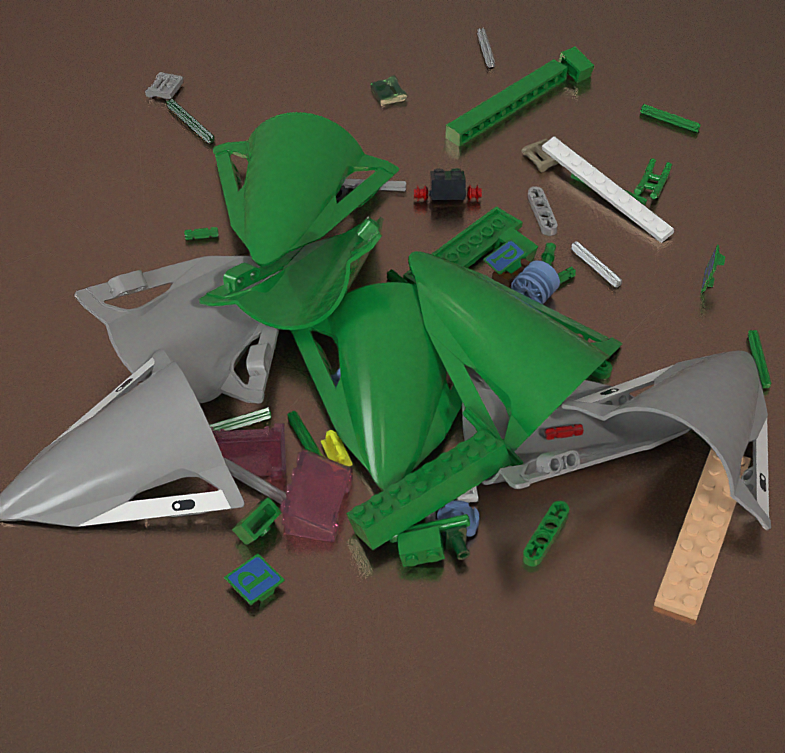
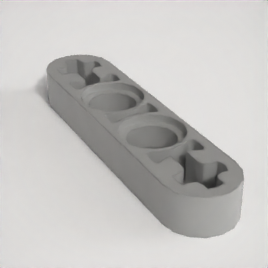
(544, 210)

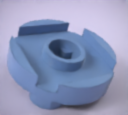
(458, 508)

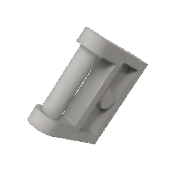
(167, 89)

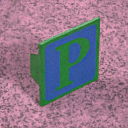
(506, 257)
(716, 259)
(254, 579)

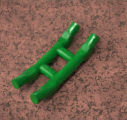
(649, 175)

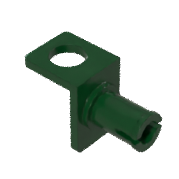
(456, 539)

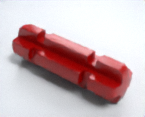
(564, 431)

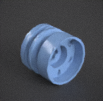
(537, 281)

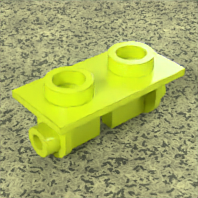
(335, 448)

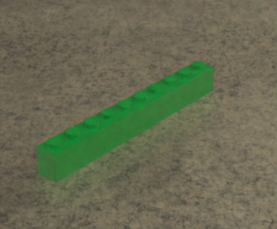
(505, 102)

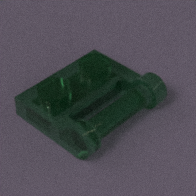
(384, 93)

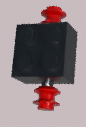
(447, 186)

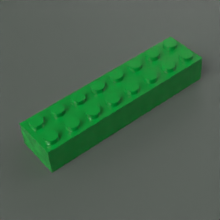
(428, 489)

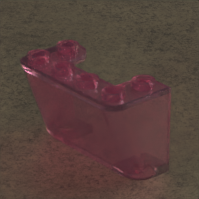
(315, 496)

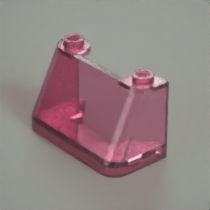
(255, 450)

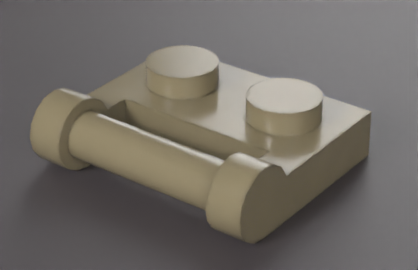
(537, 147)

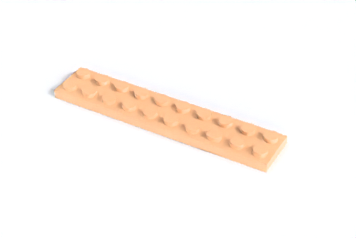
(699, 541)

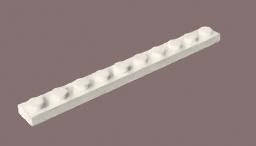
(608, 189)

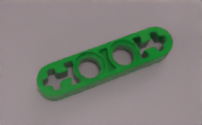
(543, 531)

